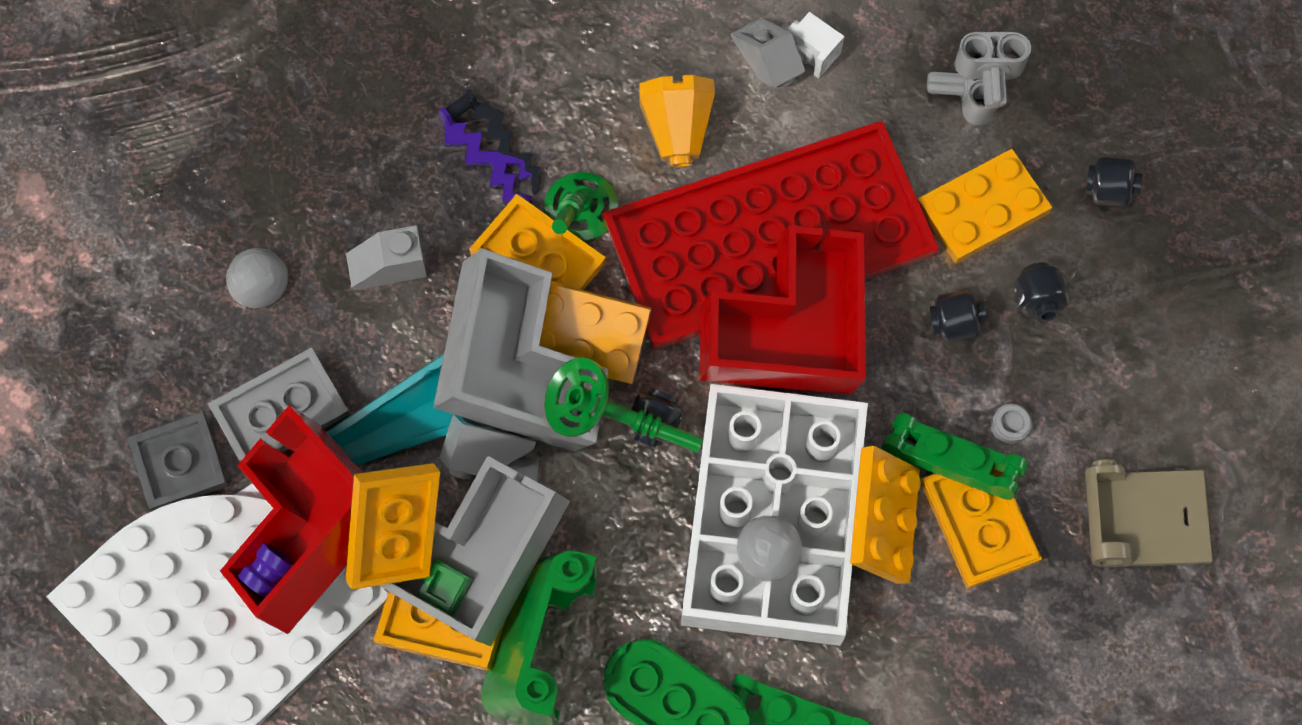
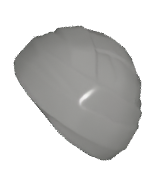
(257, 278)
(769, 548)

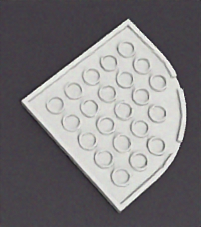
(183, 632)

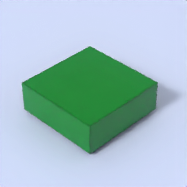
(445, 587)

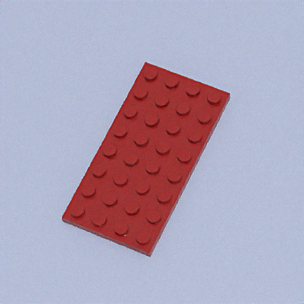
(728, 225)

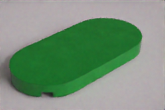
(662, 688)

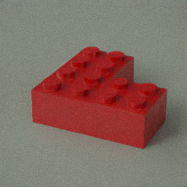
(805, 335)
(307, 520)

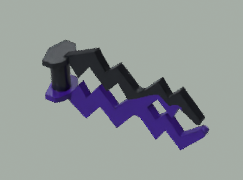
(498, 160)

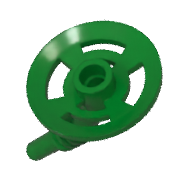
(576, 205)
(588, 401)

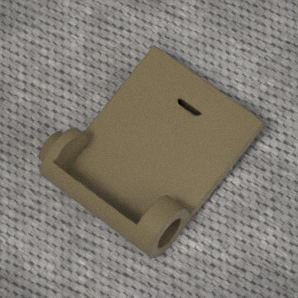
(1142, 517)

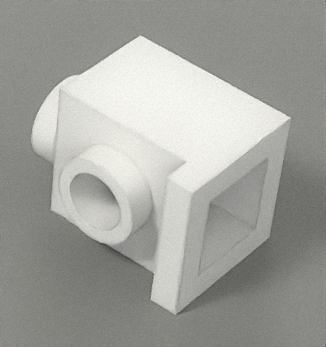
(816, 43)

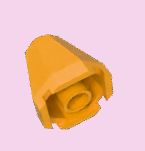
(677, 115)

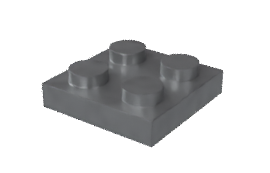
(177, 461)

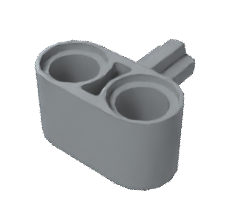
(993, 64)
(968, 89)

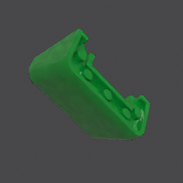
(513, 687)

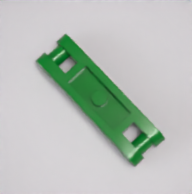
(955, 457)
(786, 709)

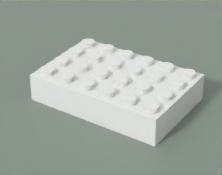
(785, 461)

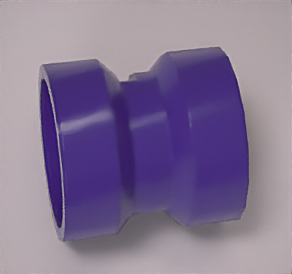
(266, 569)

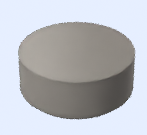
(1011, 424)

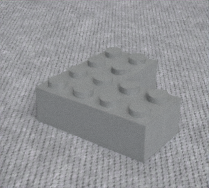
(493, 351)
(494, 541)

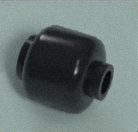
(1113, 182)
(1041, 292)
(958, 316)
(660, 405)

